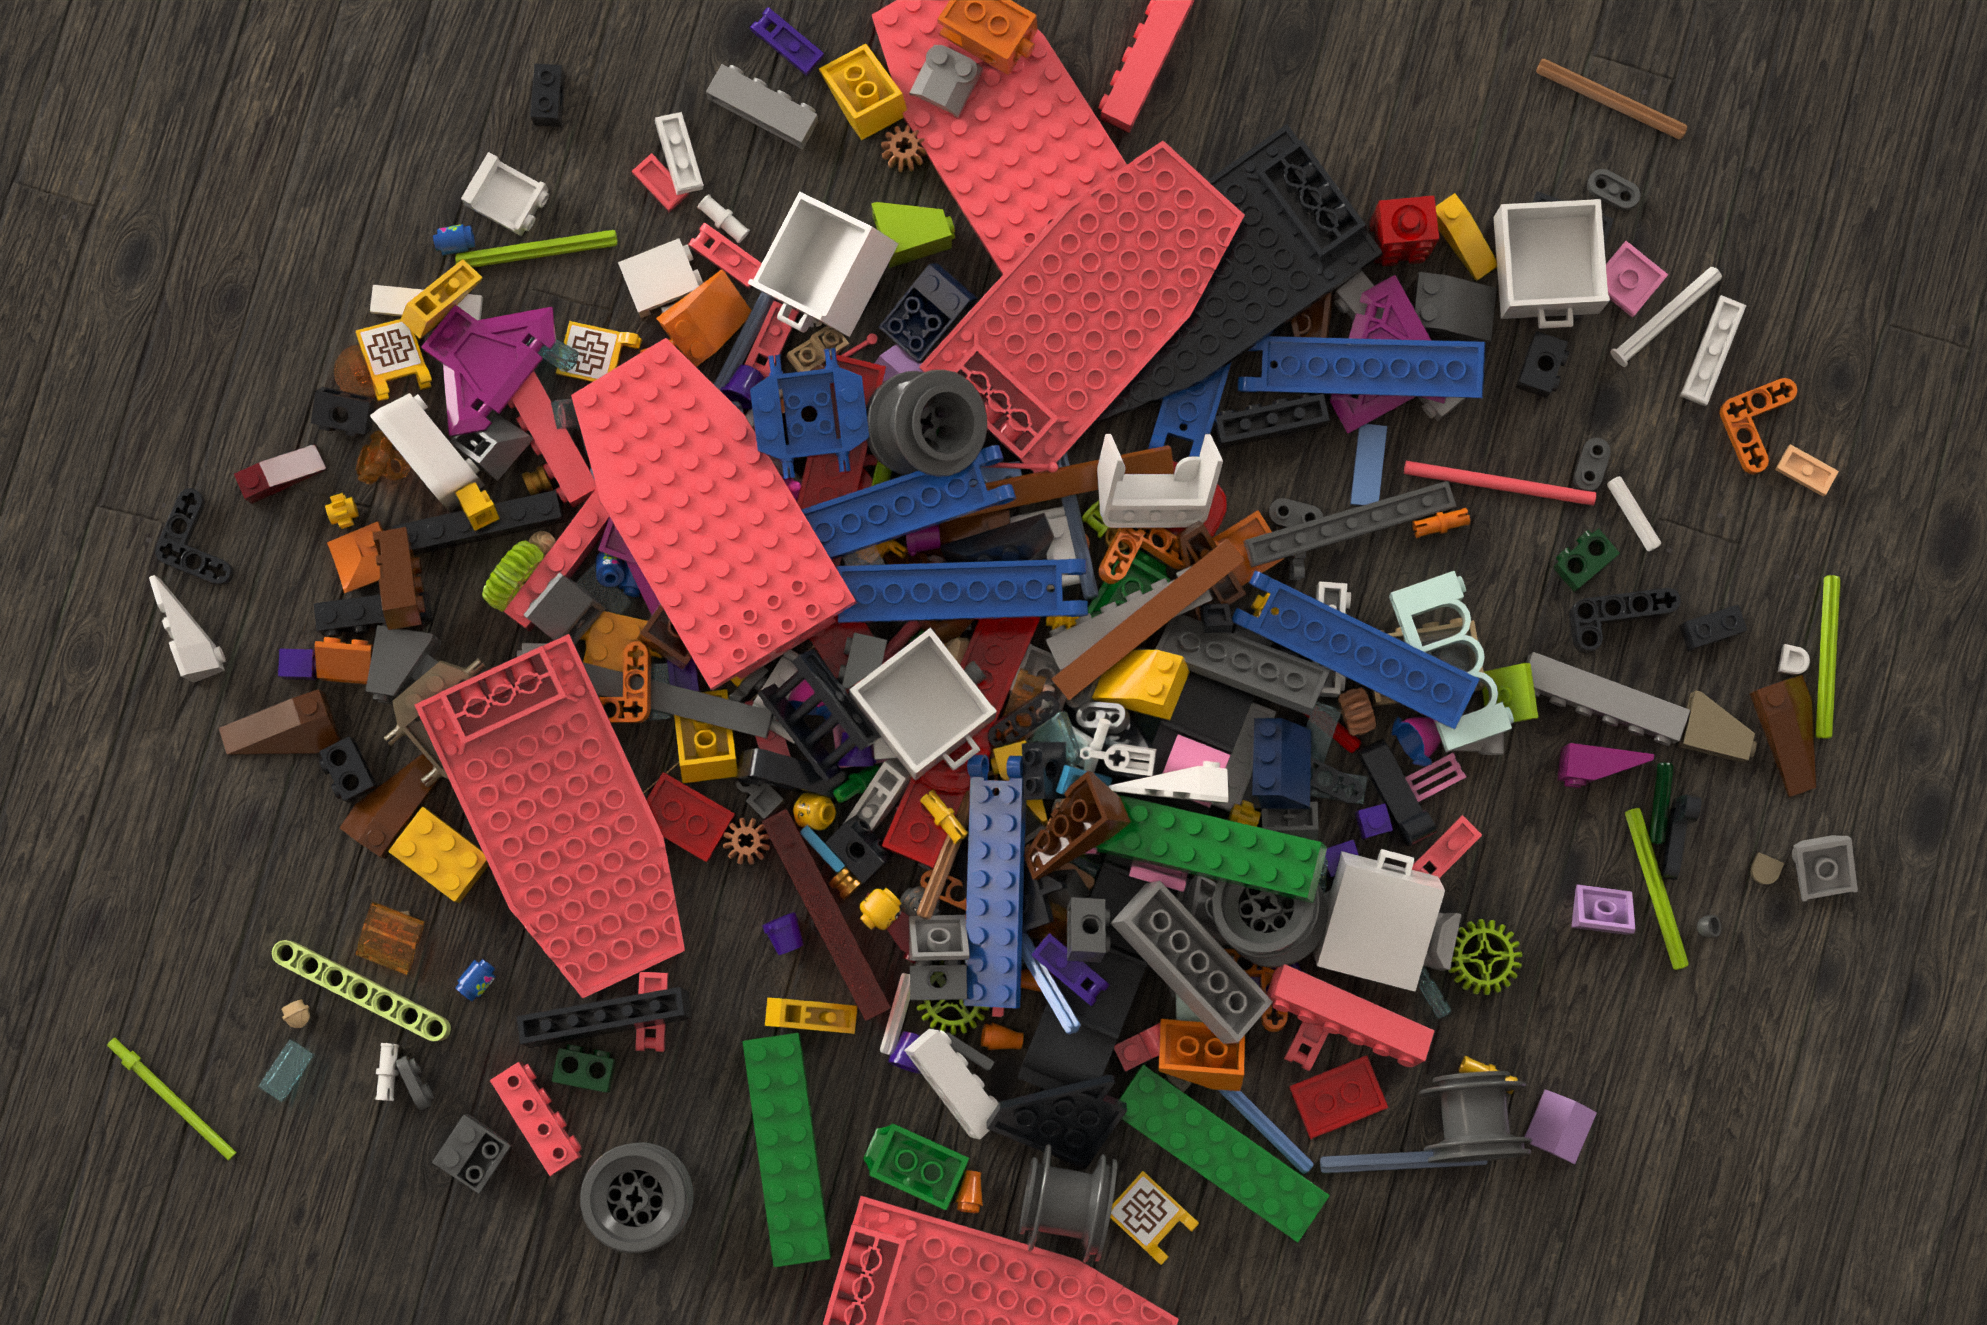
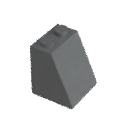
(396, 659)

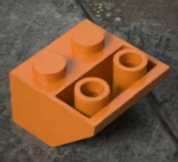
(343, 661)

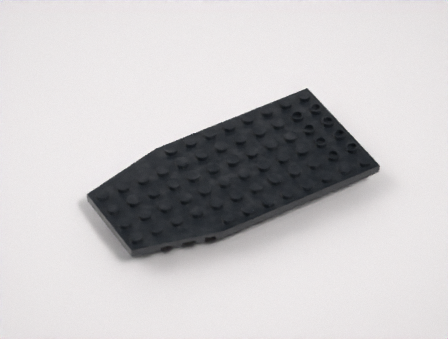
(1284, 257)

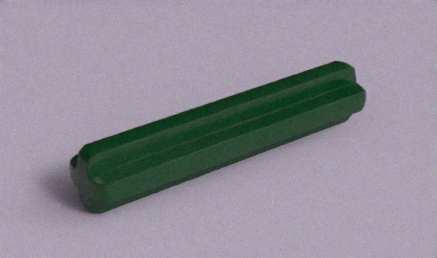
(1661, 803)

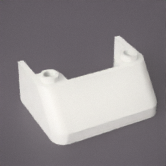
(426, 449)
(1157, 498)

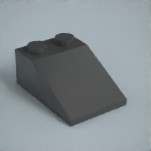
(1454, 307)

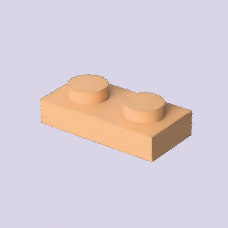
(1806, 470)

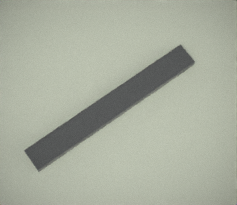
(1349, 524)
(687, 702)

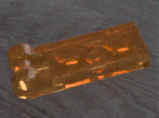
(1020, 696)

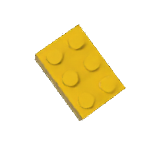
(440, 855)

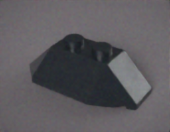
(1012, 542)

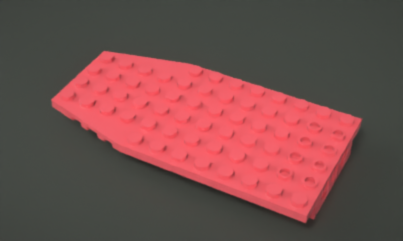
(1018, 143)
(1090, 303)
(706, 515)
(559, 814)
(938, 1272)

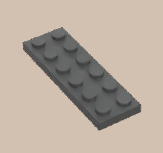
(1246, 664)

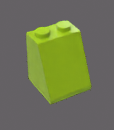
(915, 229)

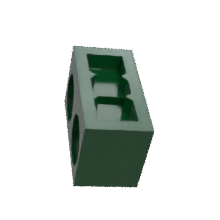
(1588, 563)
(583, 1075)

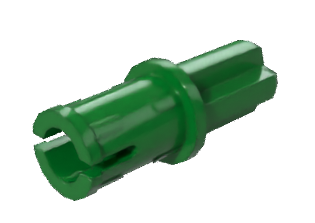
(856, 784)

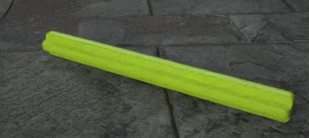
(539, 249)
(1827, 661)
(1656, 888)

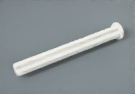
(1666, 316)

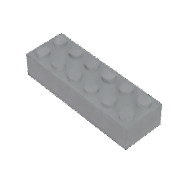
(1191, 962)

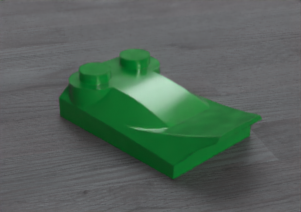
(1140, 576)
(915, 1164)

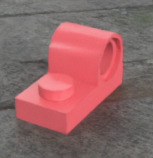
(1139, 1048)

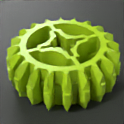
(511, 574)
(1485, 970)
(933, 1011)

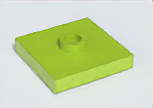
(1515, 690)

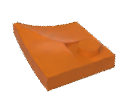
(1247, 528)
(356, 557)

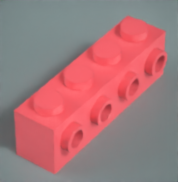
(536, 1118)

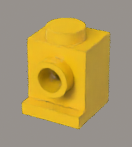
(477, 506)

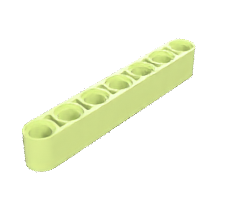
(348, 986)

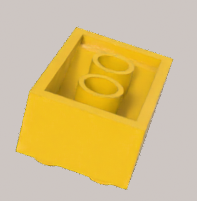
(864, 91)
(1144, 682)
(705, 749)

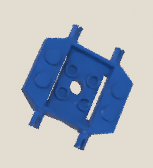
(812, 390)

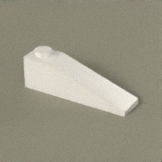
(192, 648)
(1196, 783)

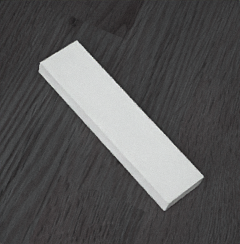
(392, 301)
(1713, 350)
(1241, 760)

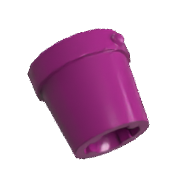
(923, 540)

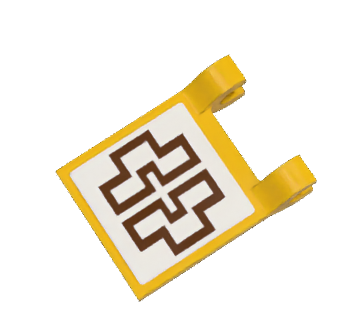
(597, 349)
(392, 353)
(1149, 1215)

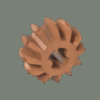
(896, 142)
(1357, 711)
(747, 831)

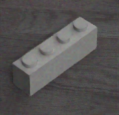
(762, 106)

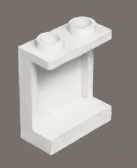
(505, 195)
(660, 276)

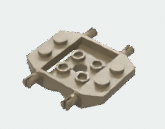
(435, 680)

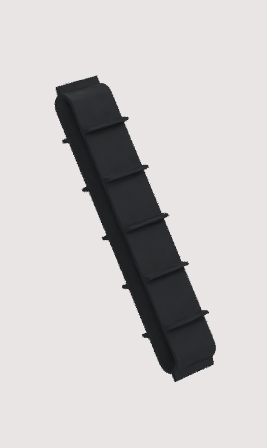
(1204, 713)

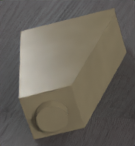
(1715, 731)

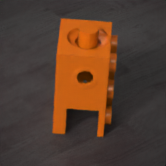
(990, 30)

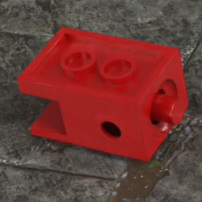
(1405, 229)

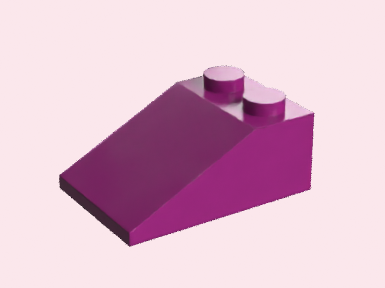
(1586, 763)

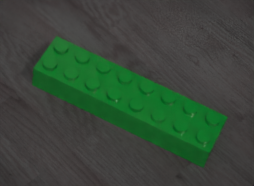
(1218, 849)
(787, 1150)
(1221, 1154)

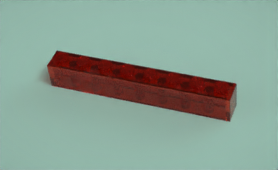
(826, 915)

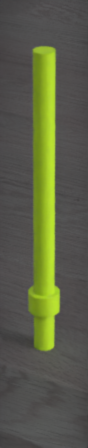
(133, 1062)

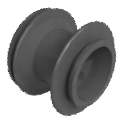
(905, 423)
(1273, 945)
(1475, 1118)
(1069, 1203)
(664, 1222)

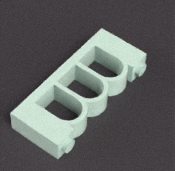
(1448, 592)

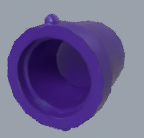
(740, 384)
(855, 756)
(784, 933)
(899, 1057)

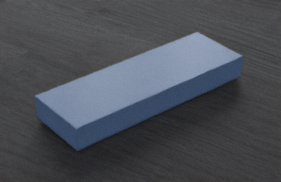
(1368, 464)

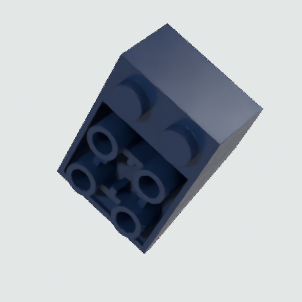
(927, 311)

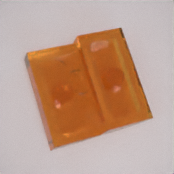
(389, 938)

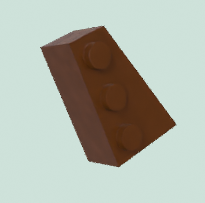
(1195, 544)
(399, 579)

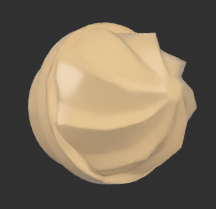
(543, 541)
(296, 1014)

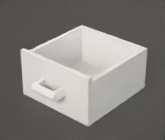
(1551, 260)
(823, 265)
(924, 705)
(1380, 919)

